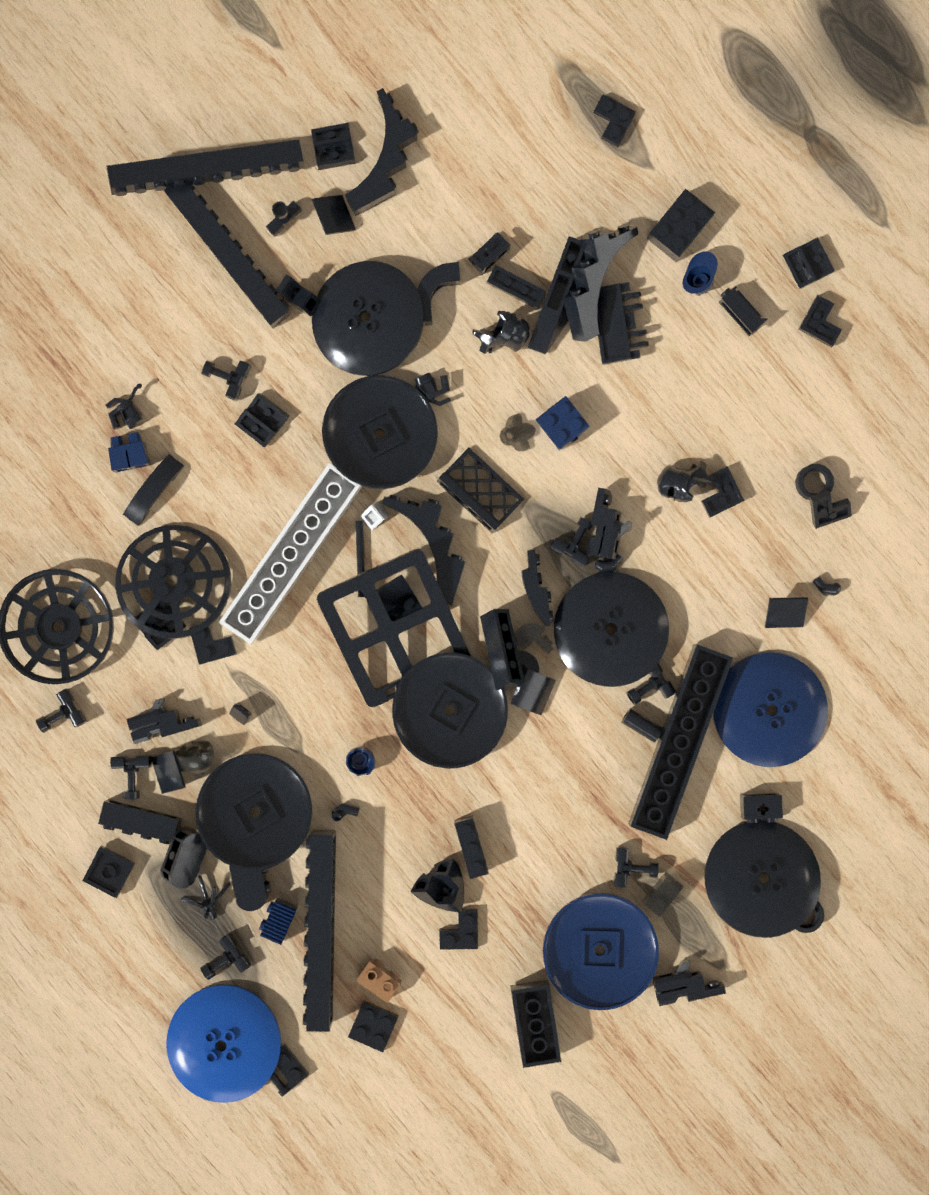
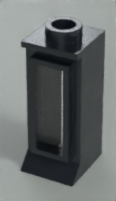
(741, 310)

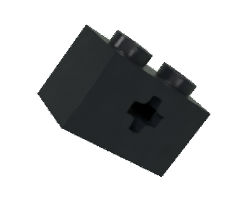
(750, 803)

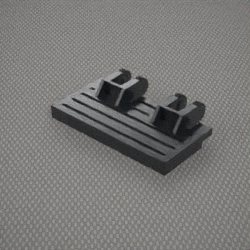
(615, 323)

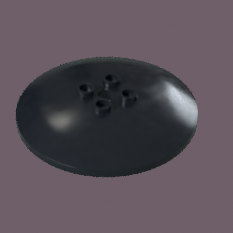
(393, 323)
(383, 405)
(615, 657)
(443, 738)
(226, 804)
(735, 886)

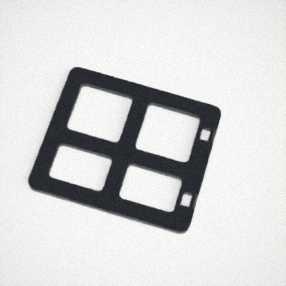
(387, 629)

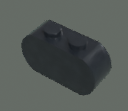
(183, 858)
(250, 888)

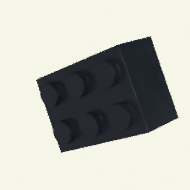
(680, 225)

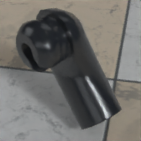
(826, 589)

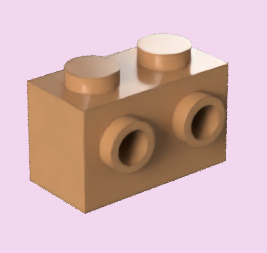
(379, 979)

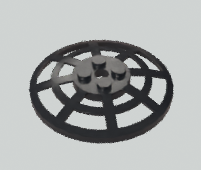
(173, 593)
(44, 628)

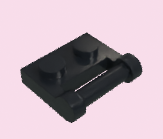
(291, 1069)

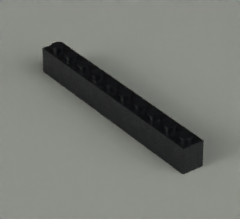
(205, 167)
(229, 254)

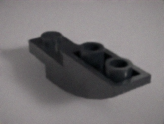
(537, 596)

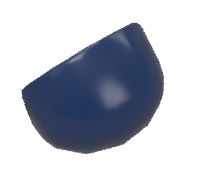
(360, 761)

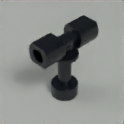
(282, 216)
(233, 378)
(571, 548)
(656, 682)
(67, 711)
(131, 766)
(625, 868)
(231, 956)

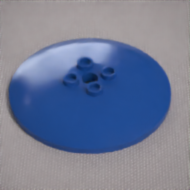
(246, 1028)

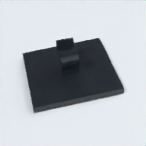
(333, 214)
(786, 612)
(168, 772)

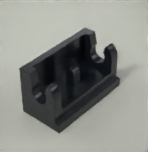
(489, 253)

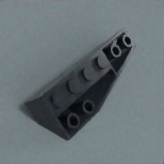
(553, 313)

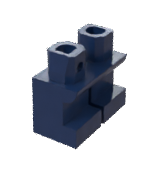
(128, 456)

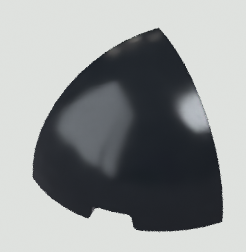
(441, 886)

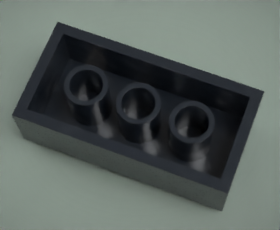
(535, 1023)

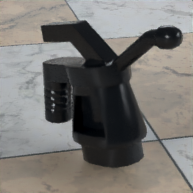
(427, 386)
(130, 414)

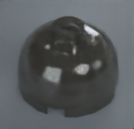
(195, 758)

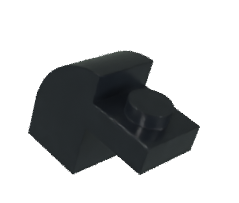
(298, 295)

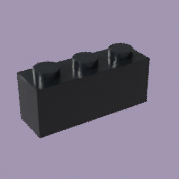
(471, 847)

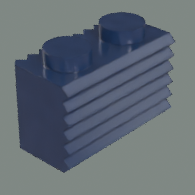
(279, 920)

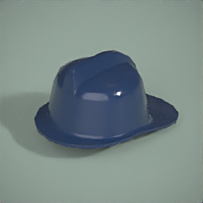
(700, 273)

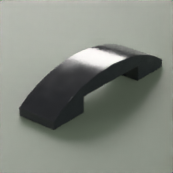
(152, 489)

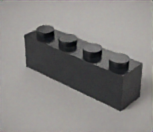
(502, 649)
(138, 820)

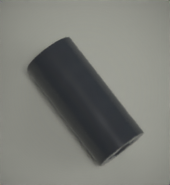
(642, 725)

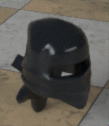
(508, 332)
(677, 482)

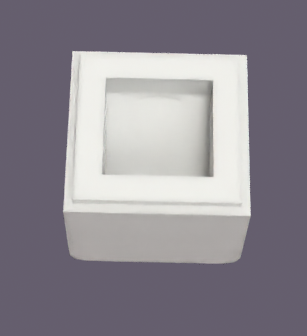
(374, 515)

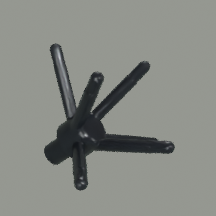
(207, 905)

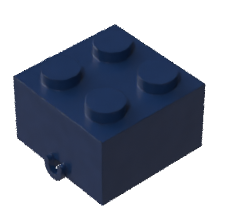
(562, 423)

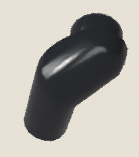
(608, 566)
(344, 809)

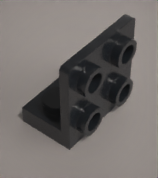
(398, 598)

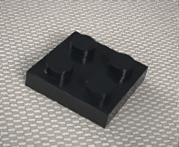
(108, 871)
(373, 1026)

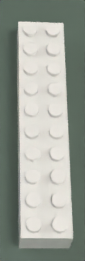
(290, 554)

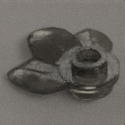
(520, 433)

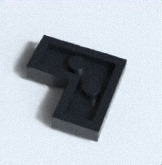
(618, 117)
(815, 322)
(727, 495)
(826, 512)
(210, 650)
(466, 936)

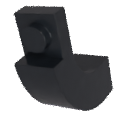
(435, 279)

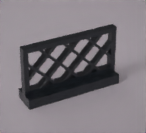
(466, 498)

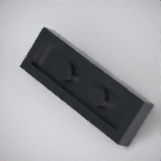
(516, 286)

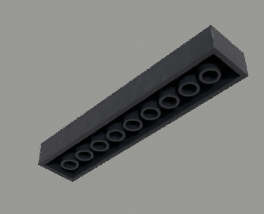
(680, 741)
(320, 933)

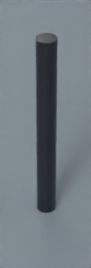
(360, 550)

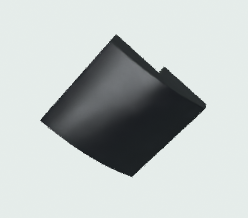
(333, 146)
(808, 263)
(262, 420)
(160, 625)
(534, 692)

